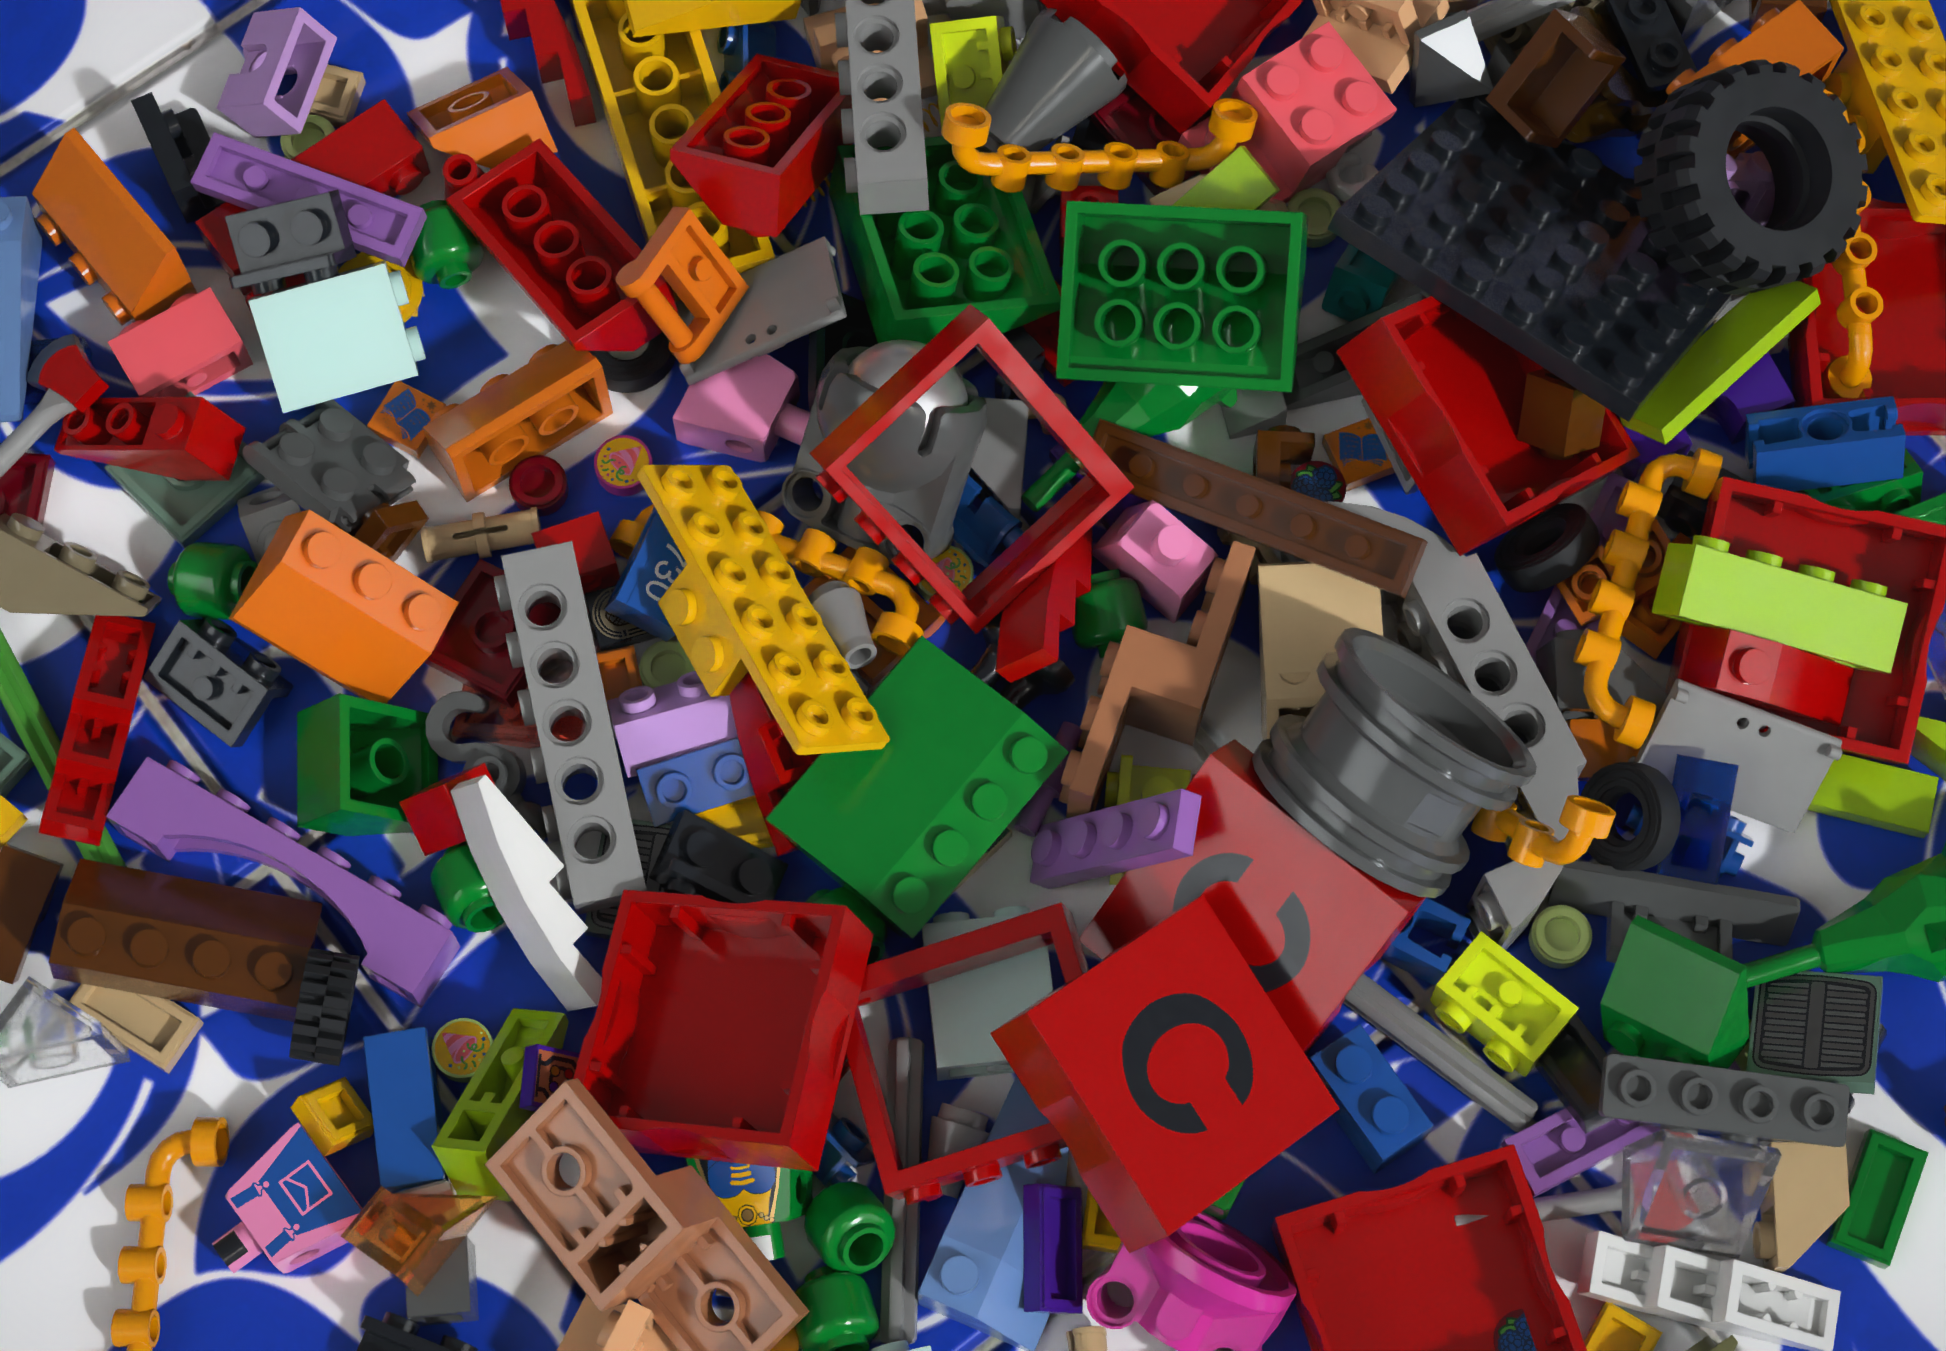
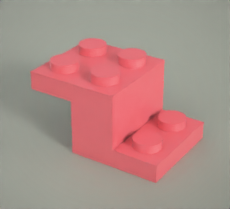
(1309, 110)

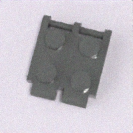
(332, 465)

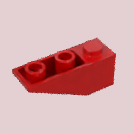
(156, 436)

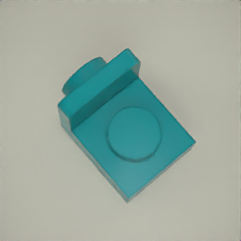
(1357, 285)

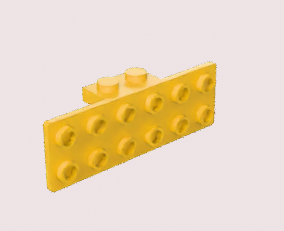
(1897, 94)
(746, 613)

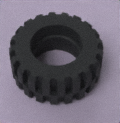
(1812, 167)

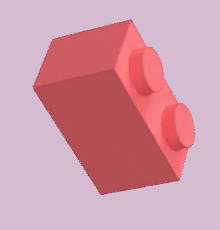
(181, 348)

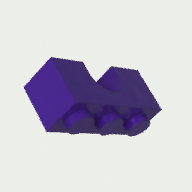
(1754, 392)

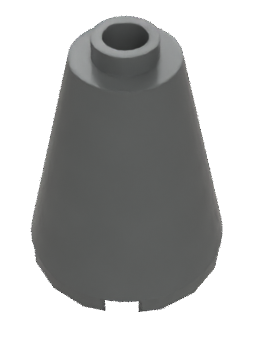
(1051, 84)

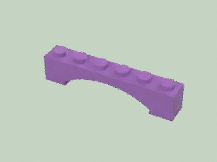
(173, 814)

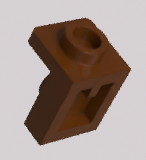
(1278, 450)
(390, 527)

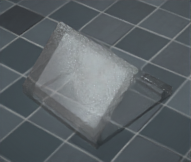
(51, 1038)
(1694, 1191)

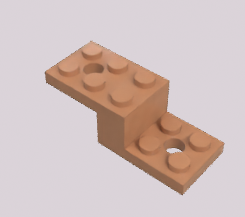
(1156, 683)
(641, 1231)

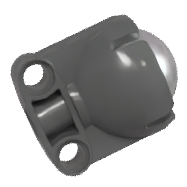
(910, 468)

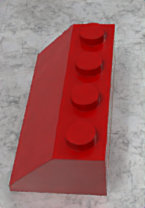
(764, 144)
(559, 249)

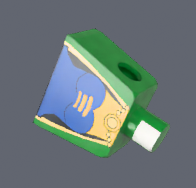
(759, 1198)

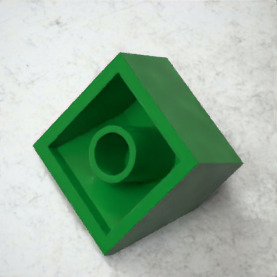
(359, 765)
(1675, 999)

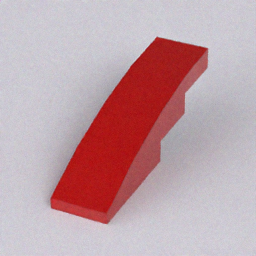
(553, 49)
(1042, 611)
(97, 729)
(767, 754)

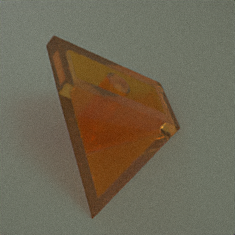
(414, 1232)

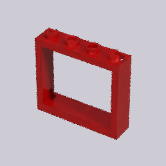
(1039, 544)
(928, 965)

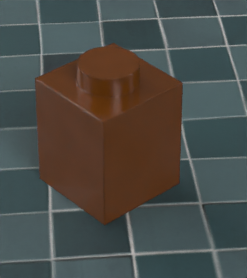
(1558, 417)

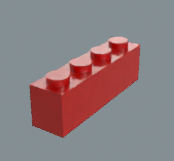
(367, 151)

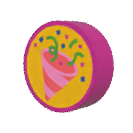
(619, 462)

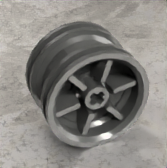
(1392, 763)

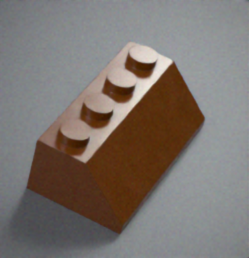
(184, 939)

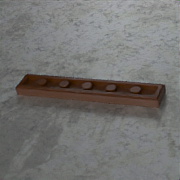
(1263, 511)

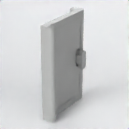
(785, 296)
(1776, 767)

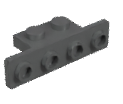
(1687, 907)
(1723, 1101)

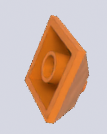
(484, 119)

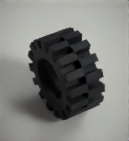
(324, 1006)

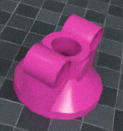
(1198, 1289)

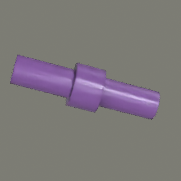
(1037, 807)

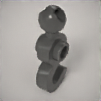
(503, 765)

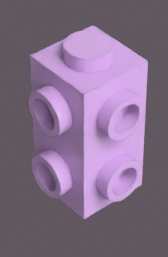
(669, 721)

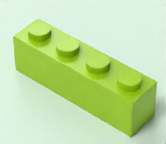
(1799, 609)

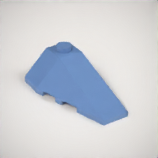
(18, 290)
(981, 1254)

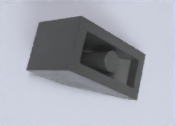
(1566, 678)

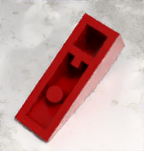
(1767, 674)

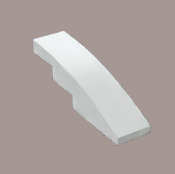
(518, 876)
(1709, 1292)

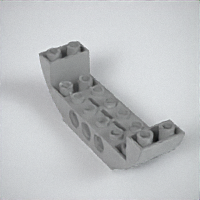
(1466, 632)

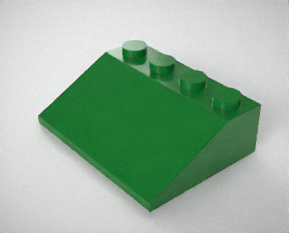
(933, 263)
(1181, 295)
(927, 806)

